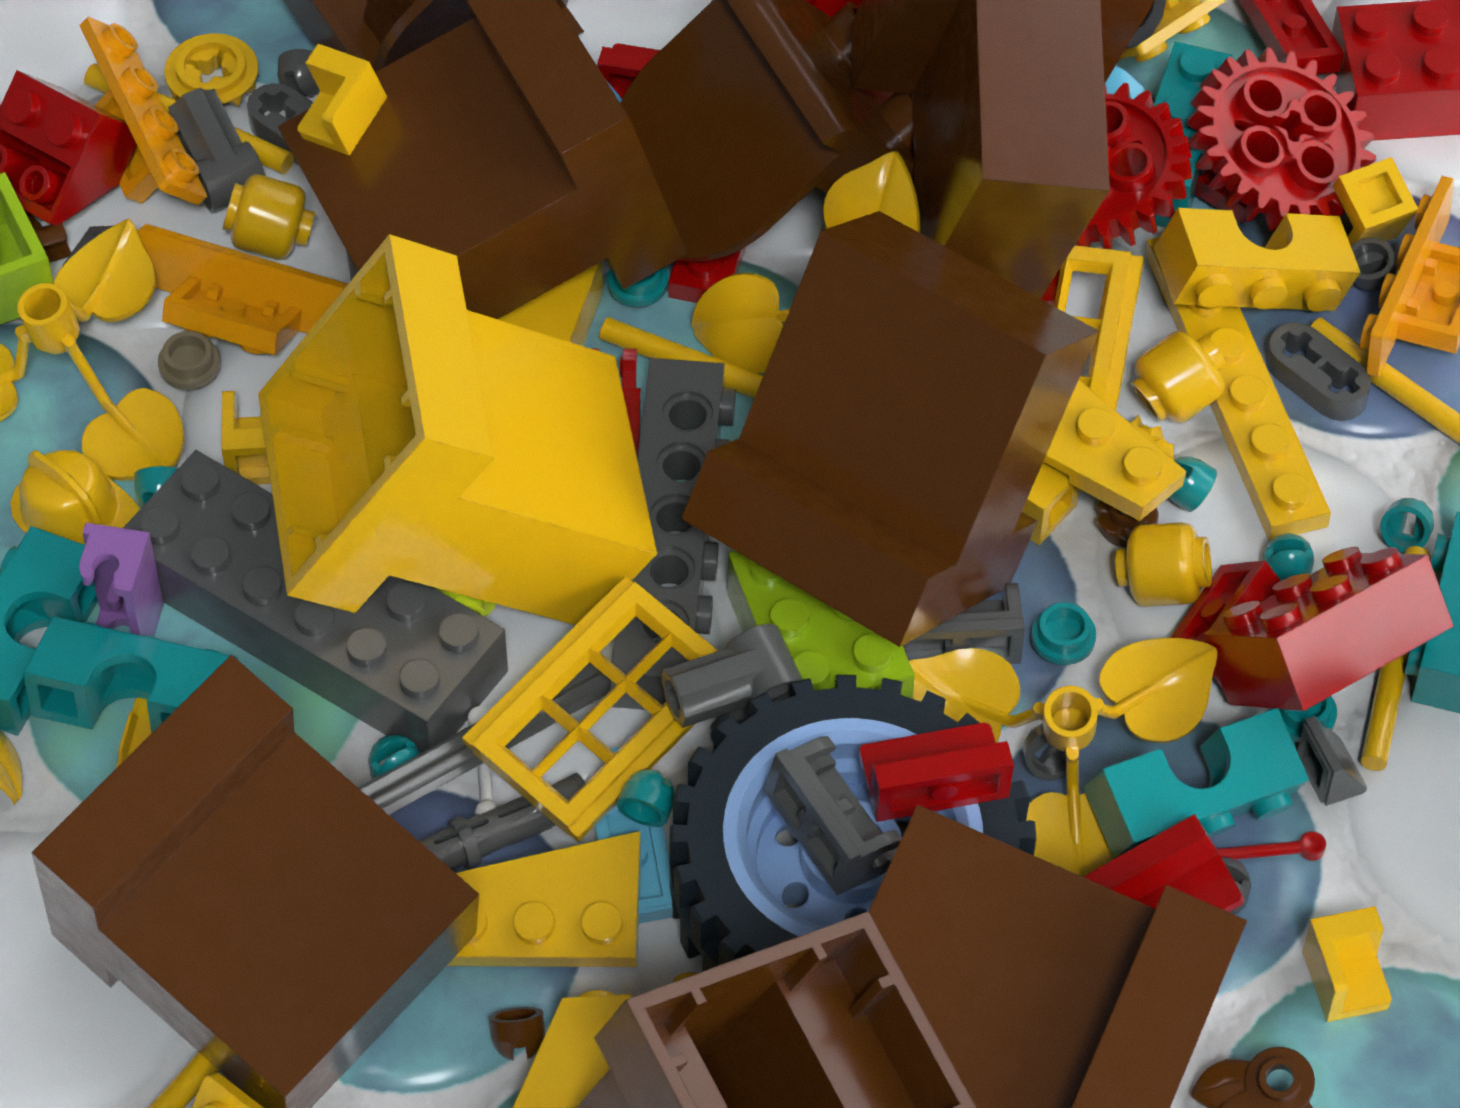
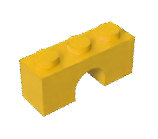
(1214, 264)

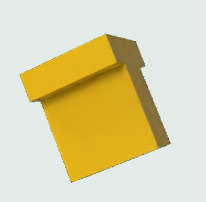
(449, 451)

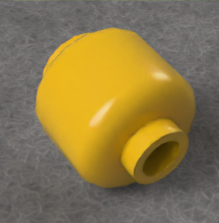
(268, 217)
(1179, 376)
(1164, 564)

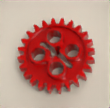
(1277, 136)
(1145, 168)

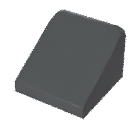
(1328, 763)

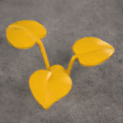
(112, 282)
(741, 313)
(1153, 682)

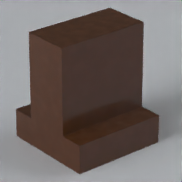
(1001, 118)
(501, 155)
(895, 431)
(252, 894)
(1045, 977)
(781, 1029)

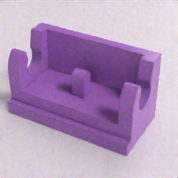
(123, 576)

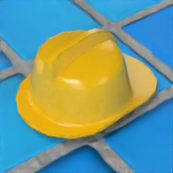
(65, 493)

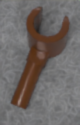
(51, 238)

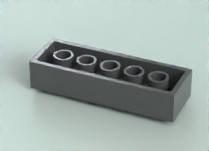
(399, 663)

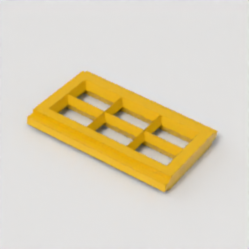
(1115, 315)
(552, 674)

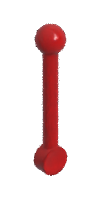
(1310, 847)

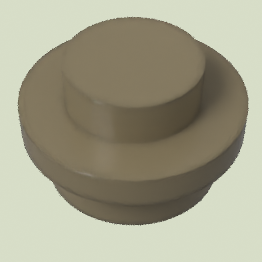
(188, 361)

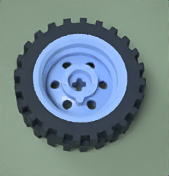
(724, 854)

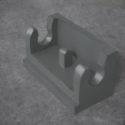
(987, 626)
(828, 816)

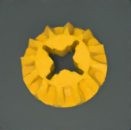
(204, 55)

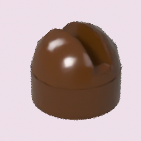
(517, 1029)

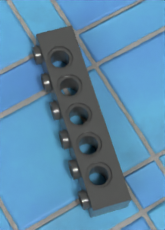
(676, 399)

